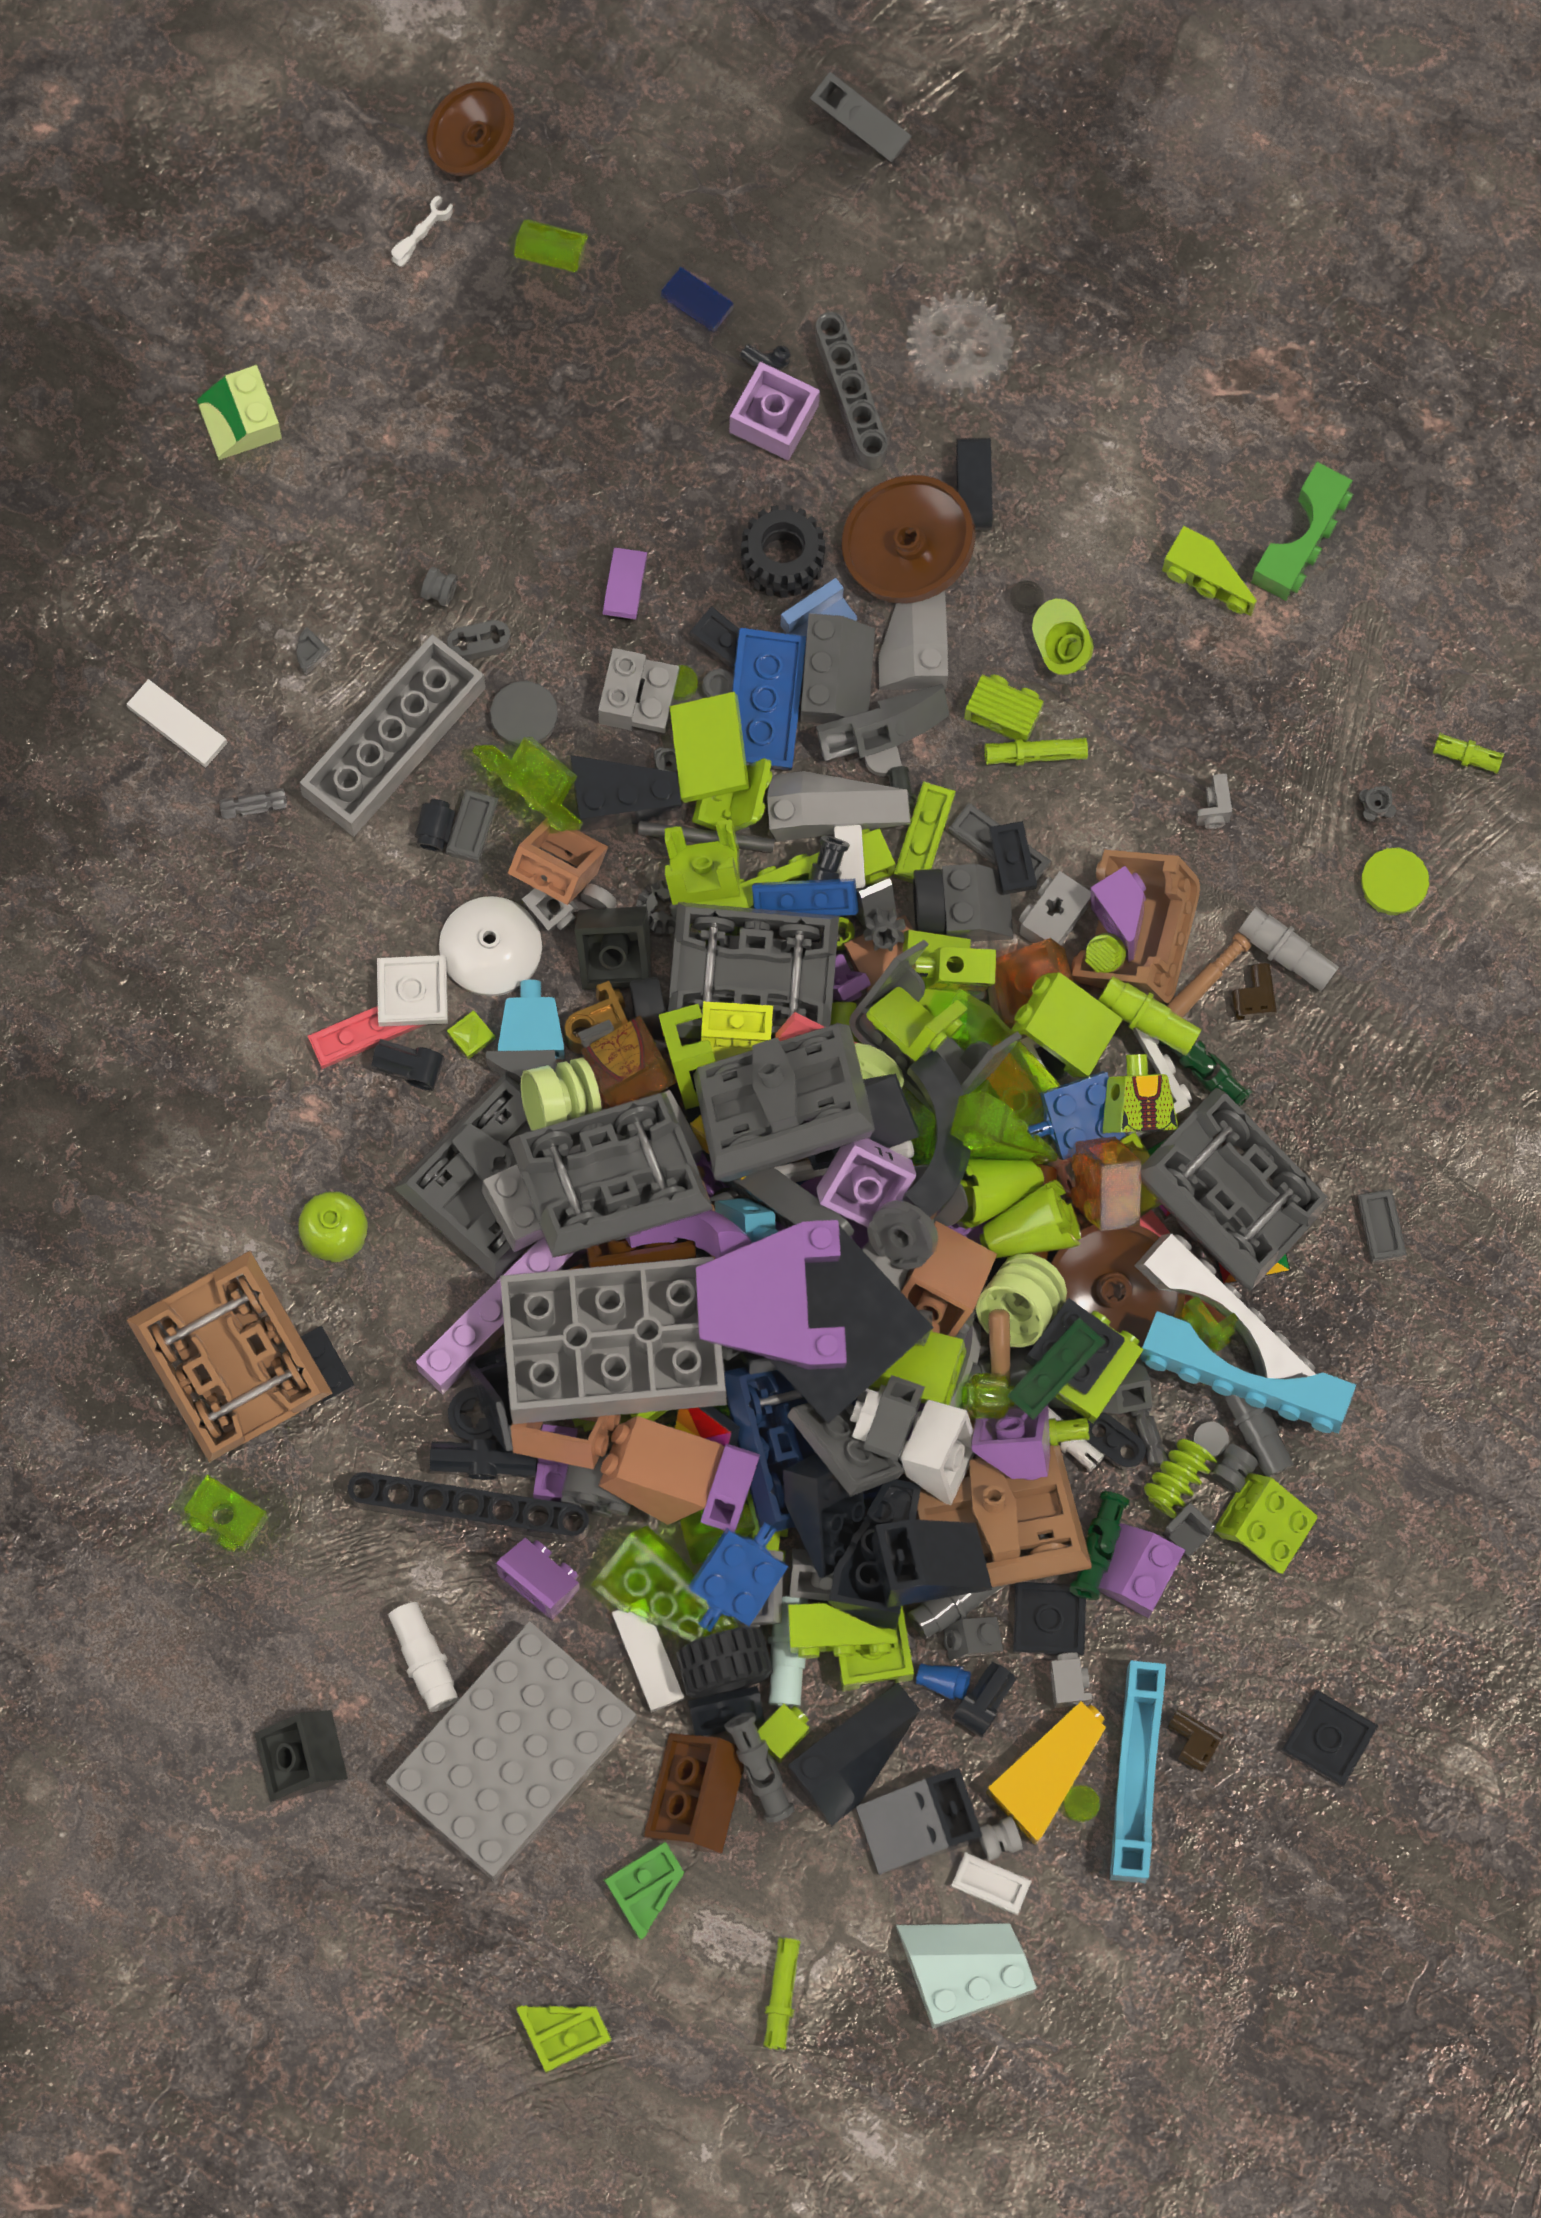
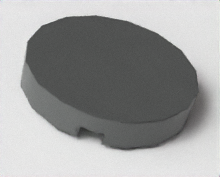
(524, 711)

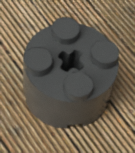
(583, 1488)

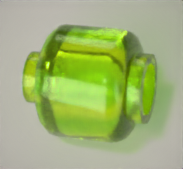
(987, 1396)

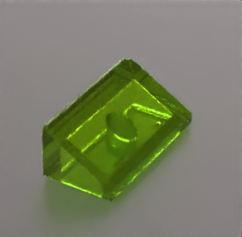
(550, 245)

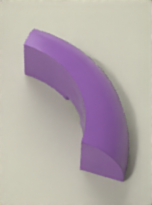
(709, 1231)

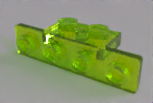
(536, 777)

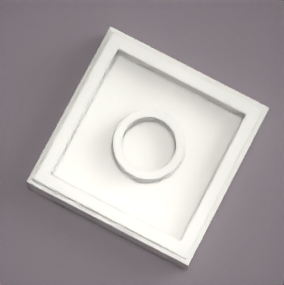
(412, 990)

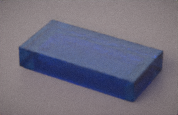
(697, 299)

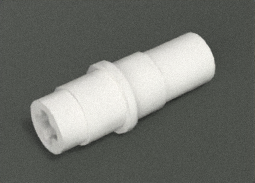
(423, 1657)

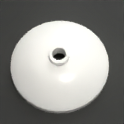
(496, 966)

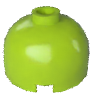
(332, 1226)

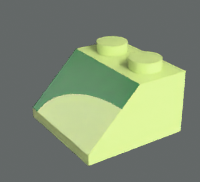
(239, 413)

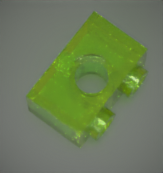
(209, 1500)

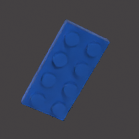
(768, 693)

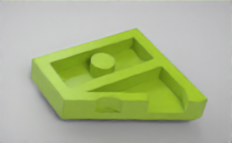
(563, 2032)

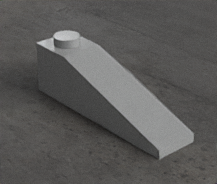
(915, 646)
(815, 803)

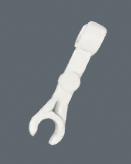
(405, 248)

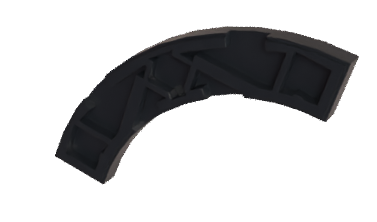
(950, 1155)

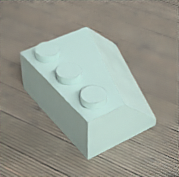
(965, 1968)

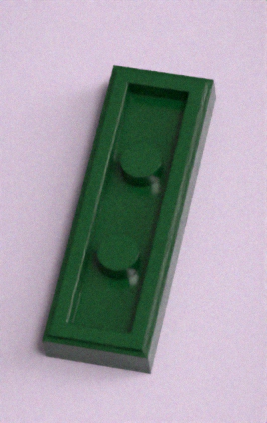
(1056, 1368)

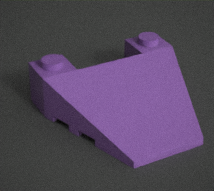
(759, 1298)

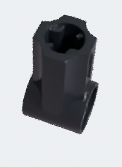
(417, 1067)
(980, 1707)

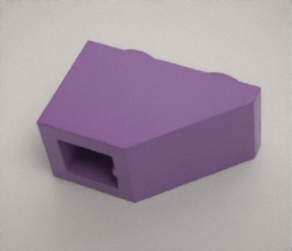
(730, 1488)

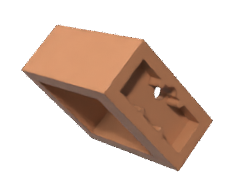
(563, 880)
(533, 1442)

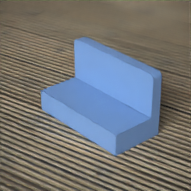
(826, 601)

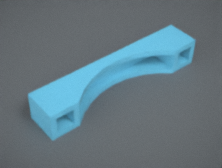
(1314, 1399)
(1137, 1772)

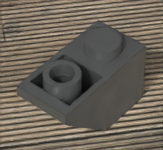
(894, 1417)

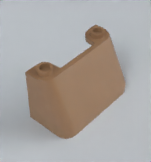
(1166, 924)

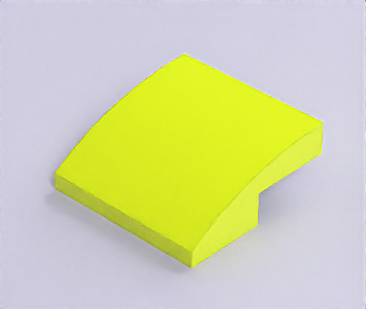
(735, 1027)

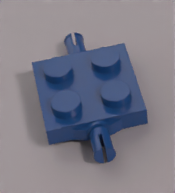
(1074, 1114)
(738, 1576)

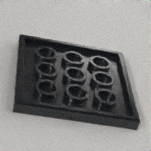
(877, 1324)

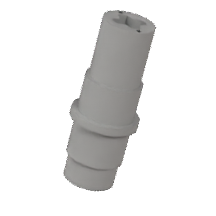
(1288, 948)

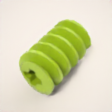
(1177, 1476)

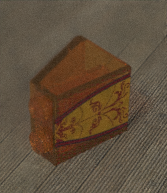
(629, 1064)

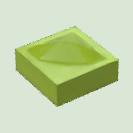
(471, 1034)

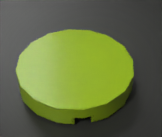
(1395, 881)

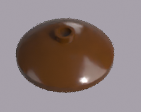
(470, 128)

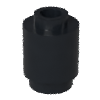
(434, 825)

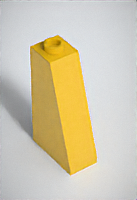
(1045, 1773)

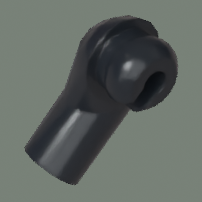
(777, 359)

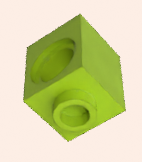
(784, 1731)

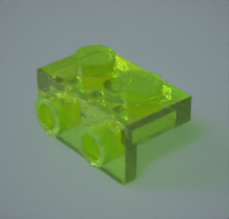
(1213, 1334)

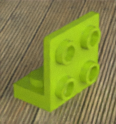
(1266, 1521)

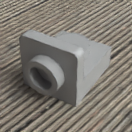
(1218, 798)

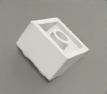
(939, 1450)

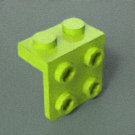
(742, 806)
(912, 1025)

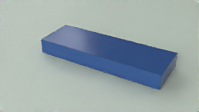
(812, 896)

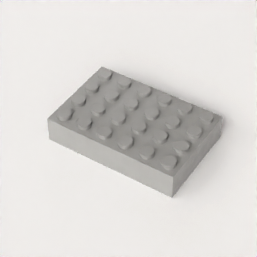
(608, 1342)
(511, 1751)

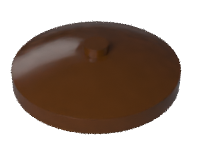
(908, 539)
(1104, 1279)

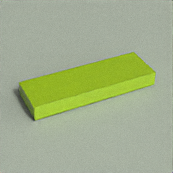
(924, 831)

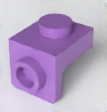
(846, 982)

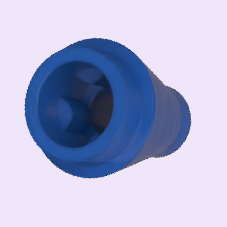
(945, 1680)

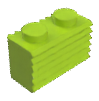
(1004, 708)

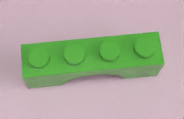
(1283, 564)

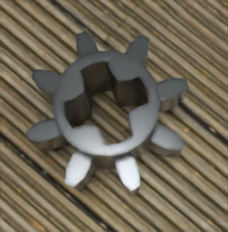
(884, 929)

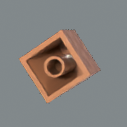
(949, 1280)
(660, 1469)

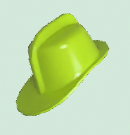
(1062, 637)

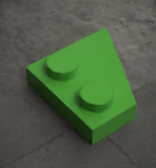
(645, 1886)

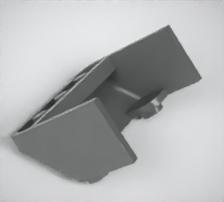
(969, 1066)

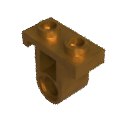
(609, 1009)

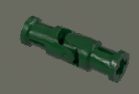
(1205, 1066)
(1100, 1543)

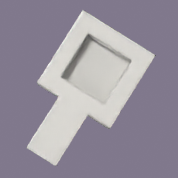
(865, 1412)

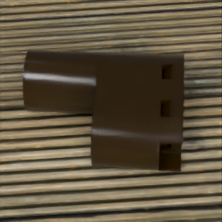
(1258, 1000)
(1201, 1743)

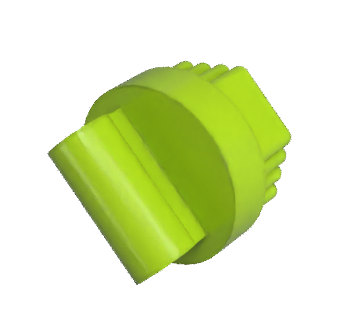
(1105, 953)

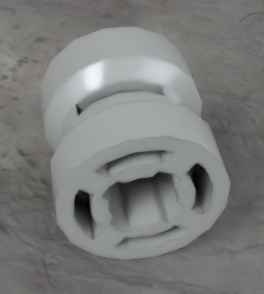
(1000, 1838)

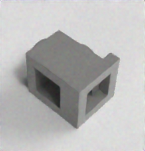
(539, 905)
(1069, 1681)

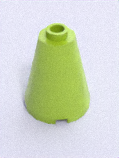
(996, 1186)
(1034, 1225)

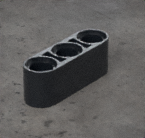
(975, 479)

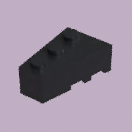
(623, 794)

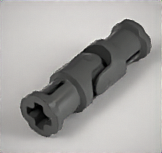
(758, 1767)

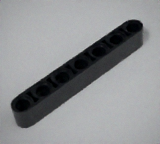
(455, 1495)

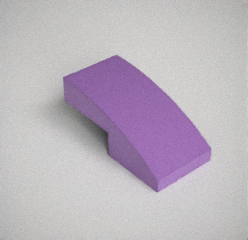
(625, 583)
(551, 1474)

